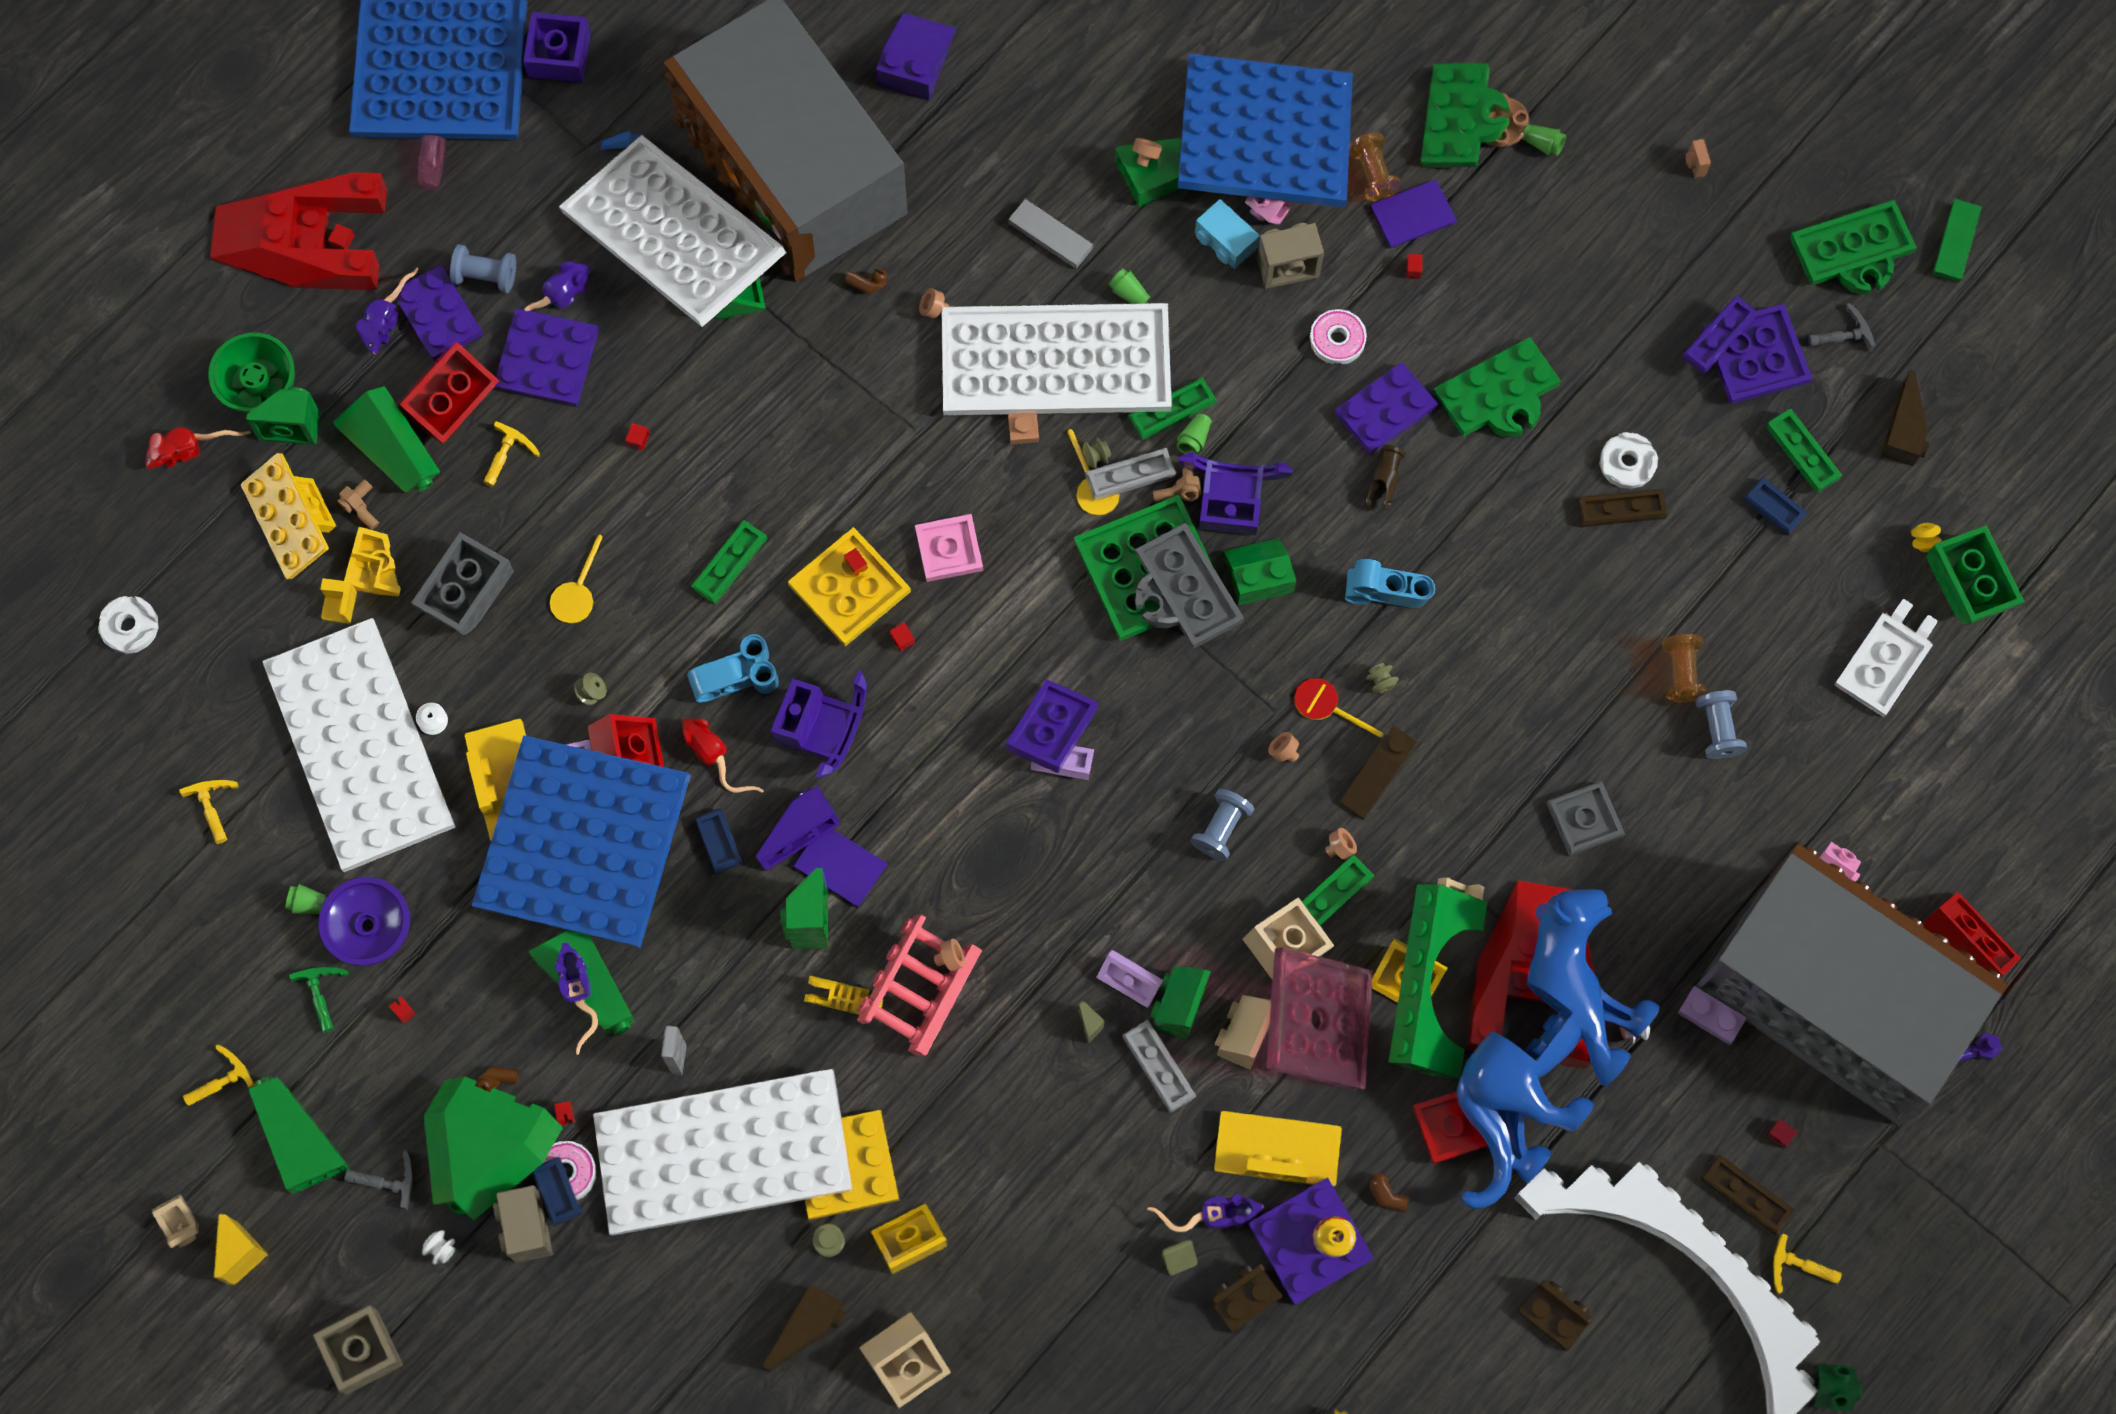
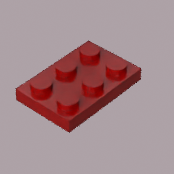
(1447, 1129)

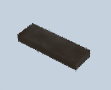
(1622, 508)
(1747, 1194)

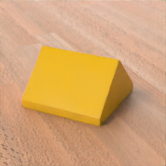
(1390, 971)
(909, 1238)
(235, 1252)

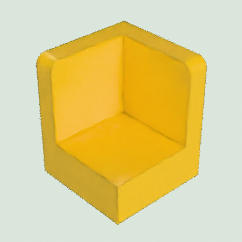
(338, 600)

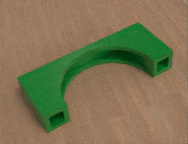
(1417, 1036)

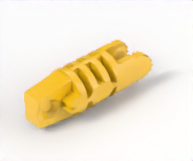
(840, 997)

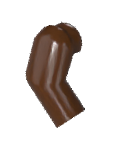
(869, 284)
(495, 1076)
(1384, 1196)

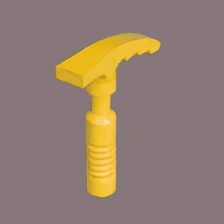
(500, 457)
(210, 813)
(215, 1085)
(1808, 1266)

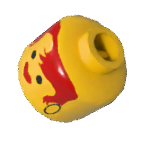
(1323, 1236)

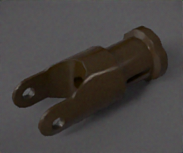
(1386, 475)

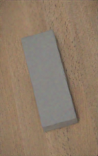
(1050, 233)
(1130, 474)
(674, 1050)
(1159, 1066)

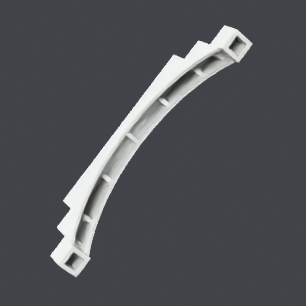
(1645, 1203)

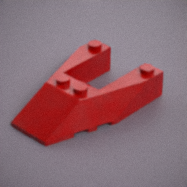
(286, 232)
(1506, 966)

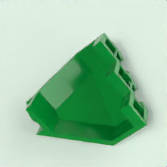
(482, 1144)

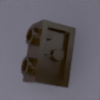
(1244, 1298)
(1555, 1314)

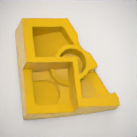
(371, 564)

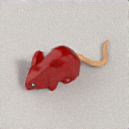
(178, 445)
(709, 749)

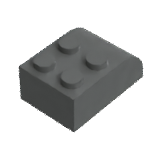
(463, 584)

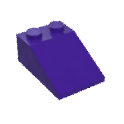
(914, 56)

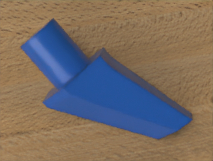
(620, 141)

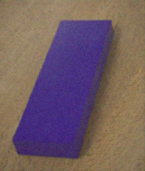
(1719, 335)

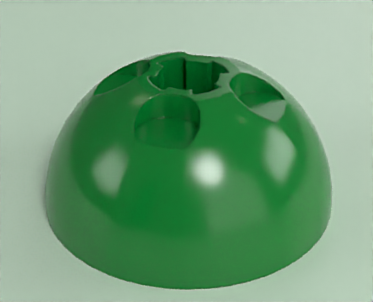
(242, 364)

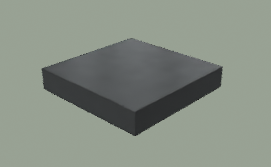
(1585, 818)

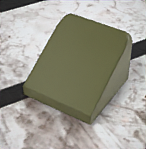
(1091, 1021)
(1179, 1257)

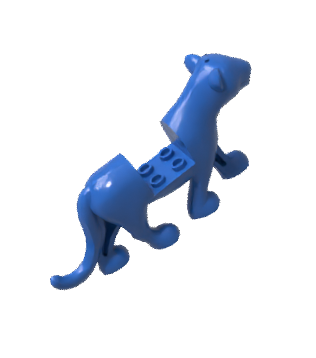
(1503, 1080)

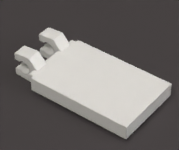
(1886, 660)

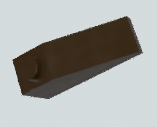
(1908, 425)
(1379, 772)
(808, 1324)

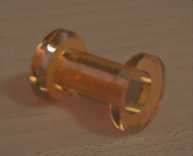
(1380, 183)
(1684, 667)

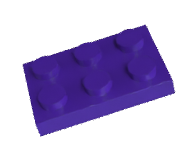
(437, 312)
(1386, 408)
(1052, 726)

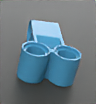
(1369, 580)
(734, 672)

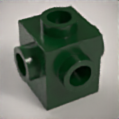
(1836, 1387)

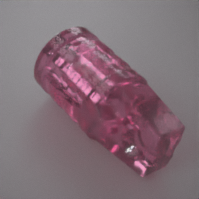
(431, 160)

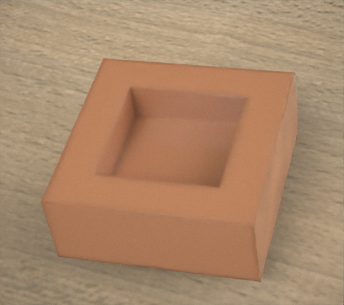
(1698, 158)
(1023, 428)

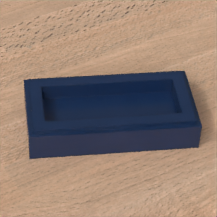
(1775, 506)
(718, 841)
(556, 1191)

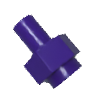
(1985, 1048)

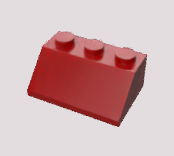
(447, 393)
(627, 738)
(1972, 934)

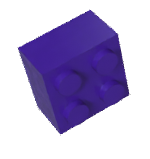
(557, 47)

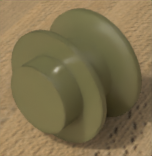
(1096, 453)
(1382, 678)
(590, 688)
(828, 1240)

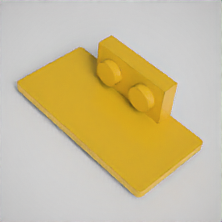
(289, 514)
(491, 763)
(1277, 1148)

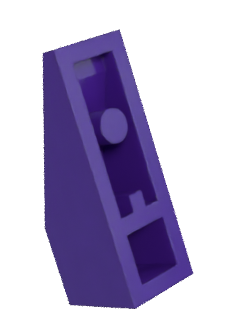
(801, 824)

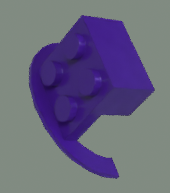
(1232, 492)
(819, 723)

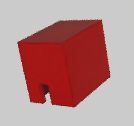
(341, 237)
(1414, 266)
(637, 436)
(855, 562)
(902, 637)
(403, 1010)
(564, 1111)

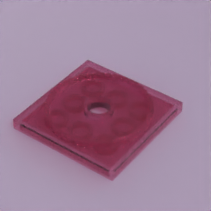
(1343, 1001)

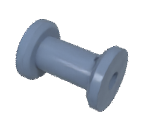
(483, 268)
(1721, 725)
(1222, 824)

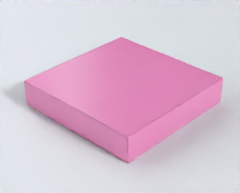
(949, 548)

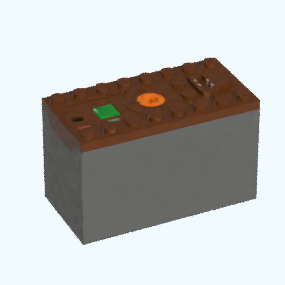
(786, 137)
(1852, 985)

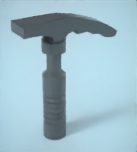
(1839, 336)
(379, 1182)

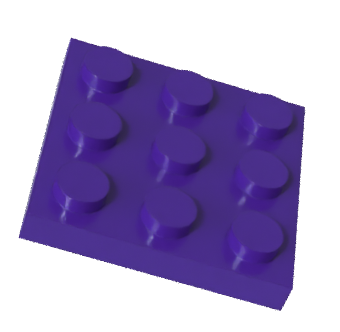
(546, 357)
(1763, 358)
(1289, 1246)

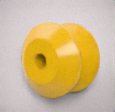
(1925, 536)

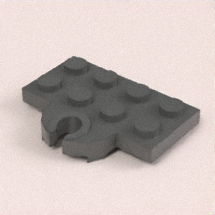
(1184, 588)

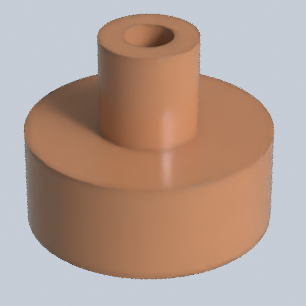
(1146, 150)
(932, 303)
(1284, 747)
(1341, 844)
(950, 955)

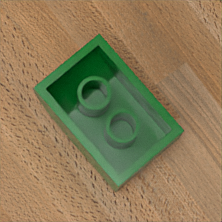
(1974, 576)

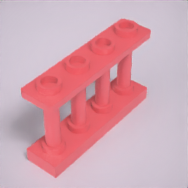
(934, 1011)

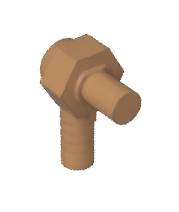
(1187, 488)
(352, 500)

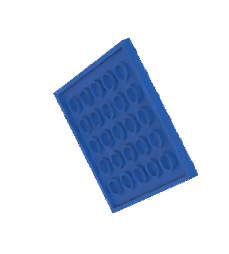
(439, 69)
(1266, 130)
(581, 841)

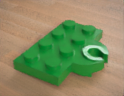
(1460, 115)
(1855, 247)
(1499, 390)

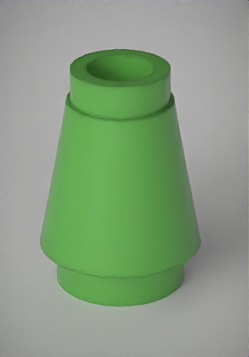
(1545, 139)
(1129, 288)
(1194, 435)
(304, 900)

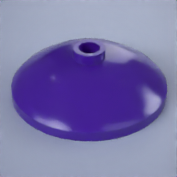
(352, 907)

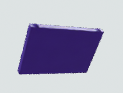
(1413, 213)
(846, 866)

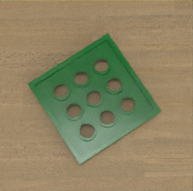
(1103, 570)

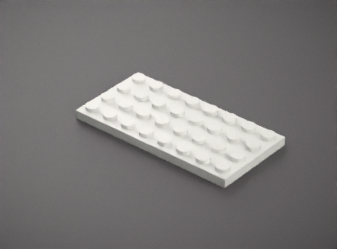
(672, 230)
(1056, 359)
(358, 745)
(722, 1152)

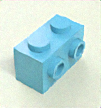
(1226, 234)

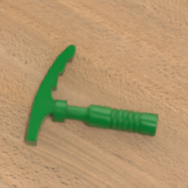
(318, 1000)

